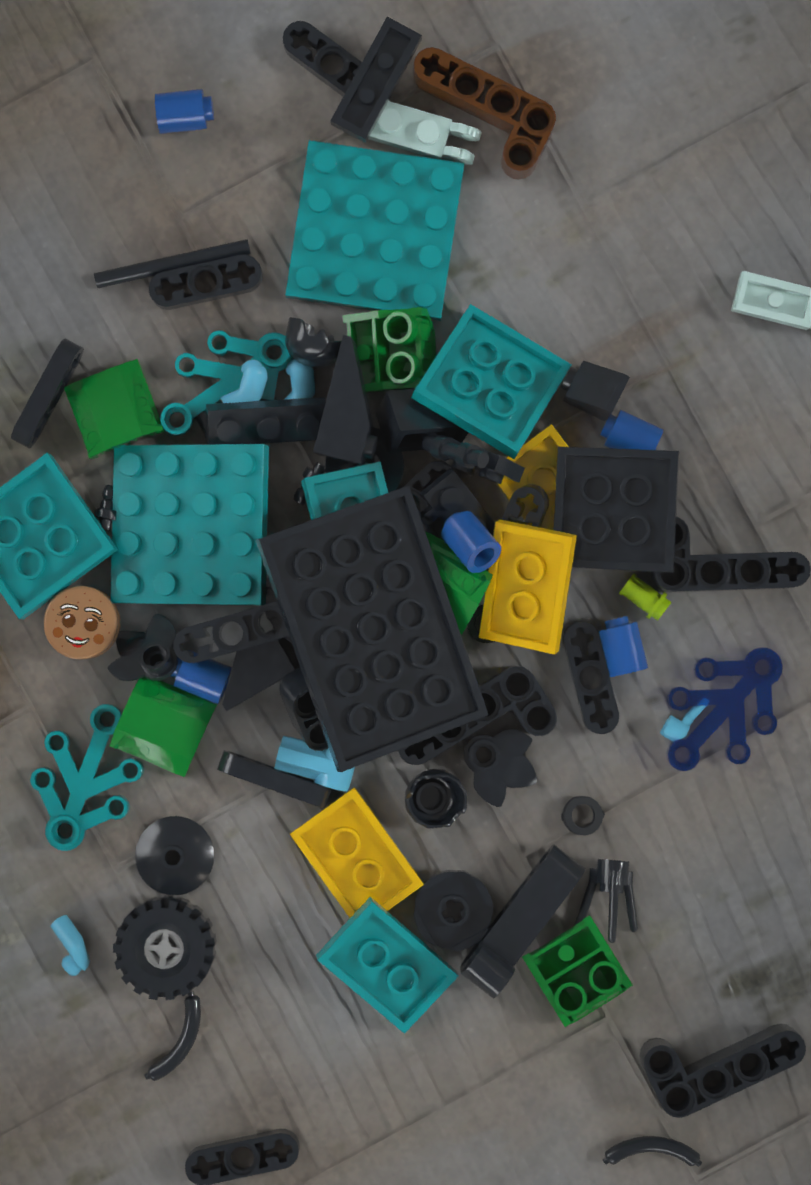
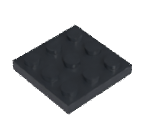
(618, 507)

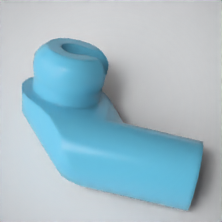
(302, 380)
(251, 385)
(73, 942)

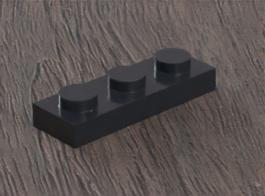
(376, 79)
(264, 421)

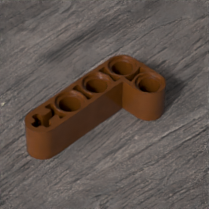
(479, 105)

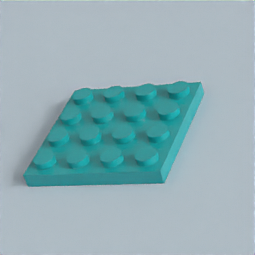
(374, 229)
(189, 524)

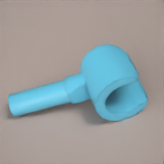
(677, 729)

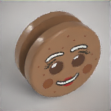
(82, 622)

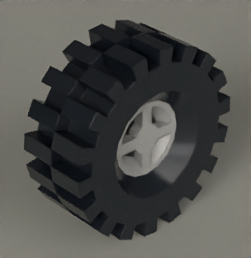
(160, 967)

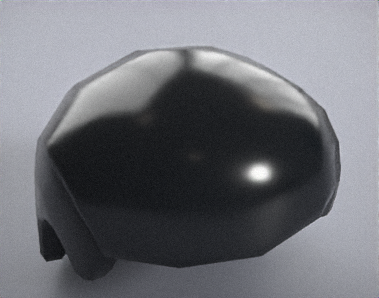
(308, 347)
(435, 798)

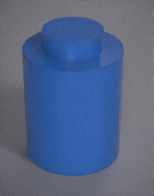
(183, 111)
(630, 432)
(470, 541)
(622, 647)
(203, 679)

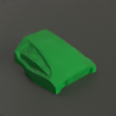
(393, 346)
(114, 408)
(462, 586)
(162, 725)
(577, 971)

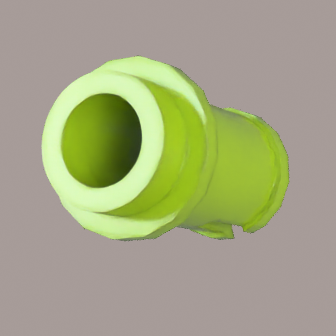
(645, 597)

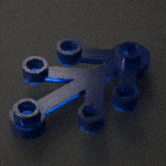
(728, 705)

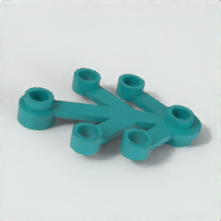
(229, 375)
(82, 783)

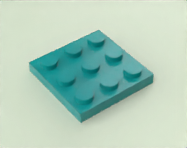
(491, 381)
(45, 536)

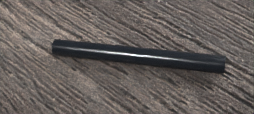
(153, 267)

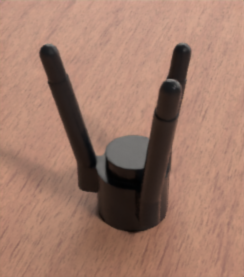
(613, 878)

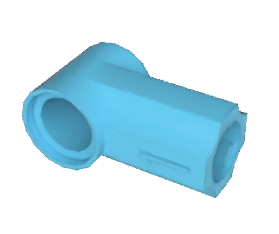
(298, 759)

